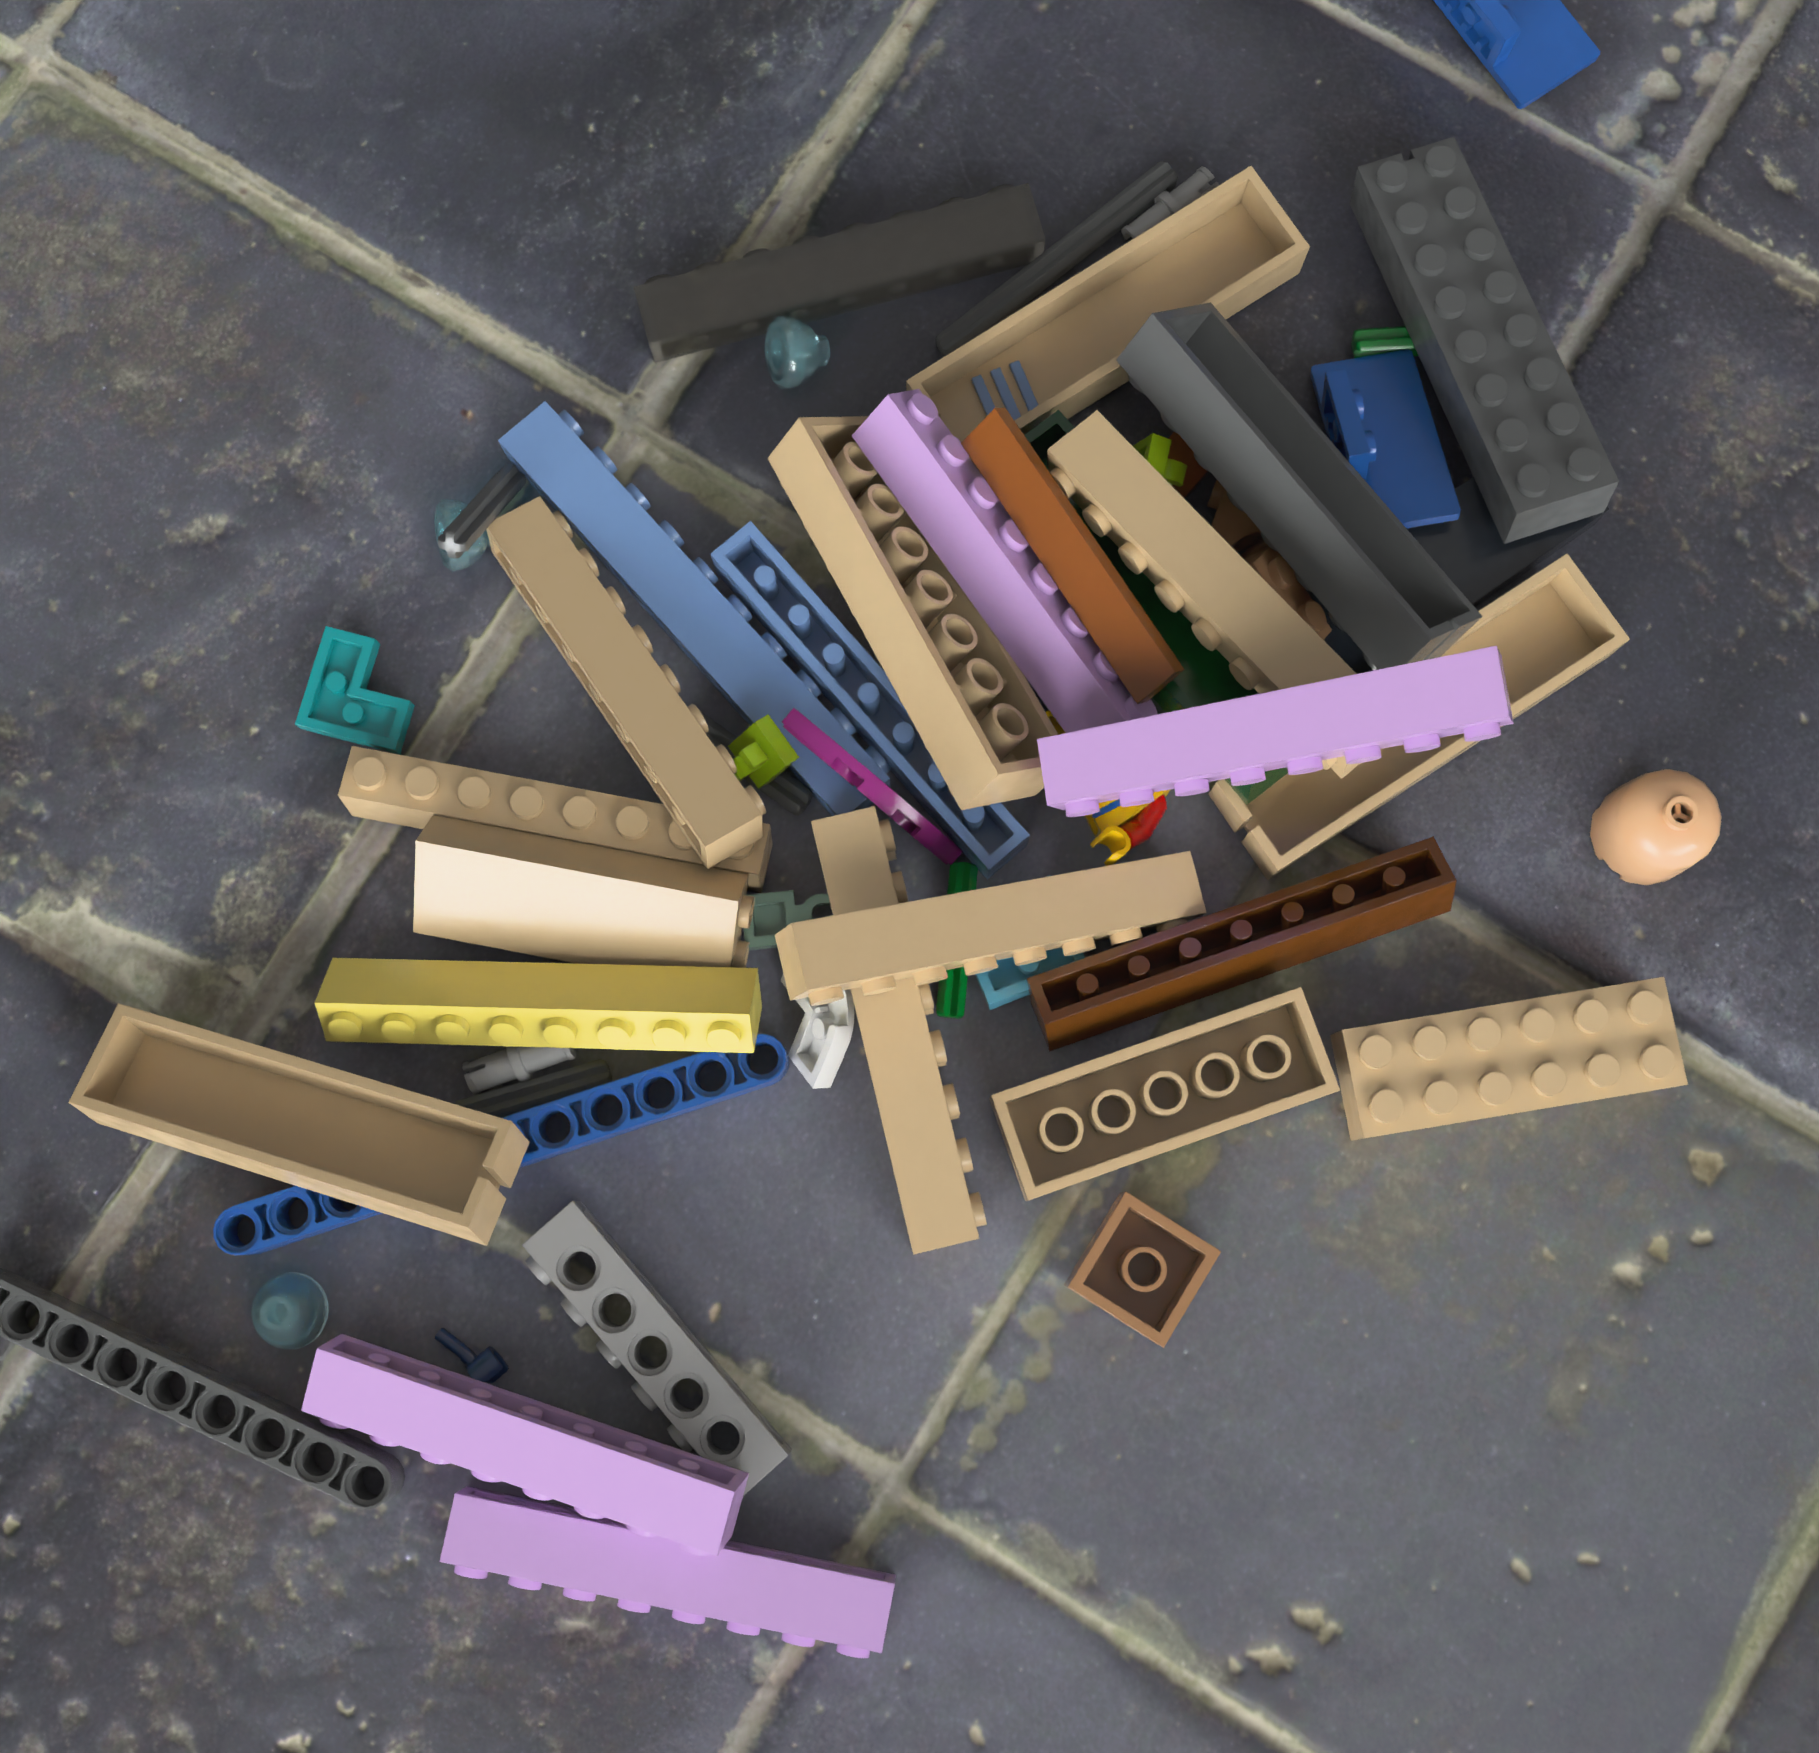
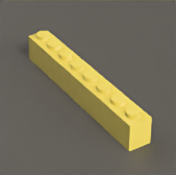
(541, 1005)

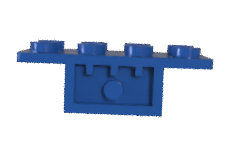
(1523, 43)
(1387, 433)

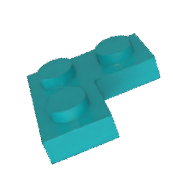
(338, 697)

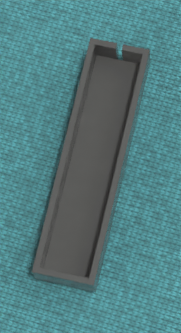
(1482, 341)
(1296, 487)

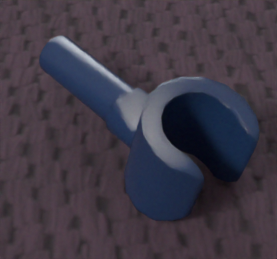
(485, 1367)

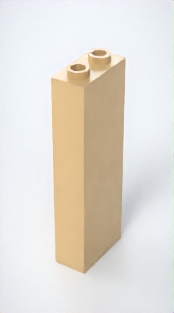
(575, 899)

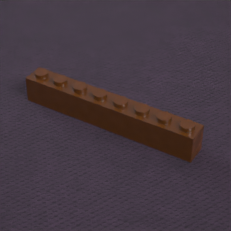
(1242, 943)

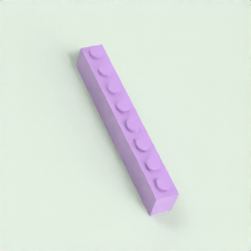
(993, 562)
(1278, 730)
(525, 1444)
(741, 1585)

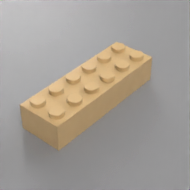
(1508, 1058)
(1163, 1093)

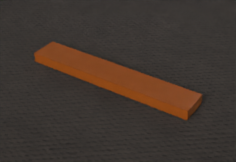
(1072, 556)

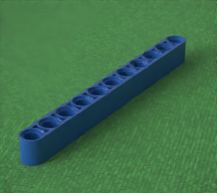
(327, 1213)

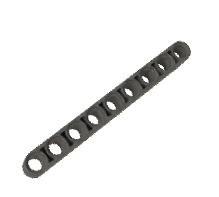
(204, 1389)

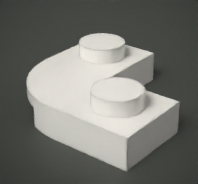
(822, 1039)

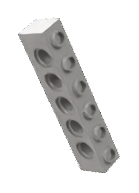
(579, 1231)

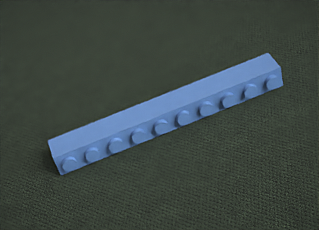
(682, 596)

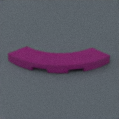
(871, 787)

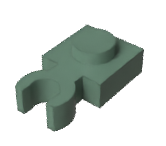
(776, 911)

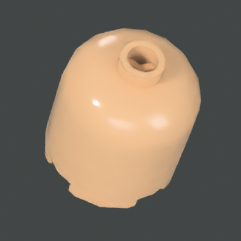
(1642, 837)

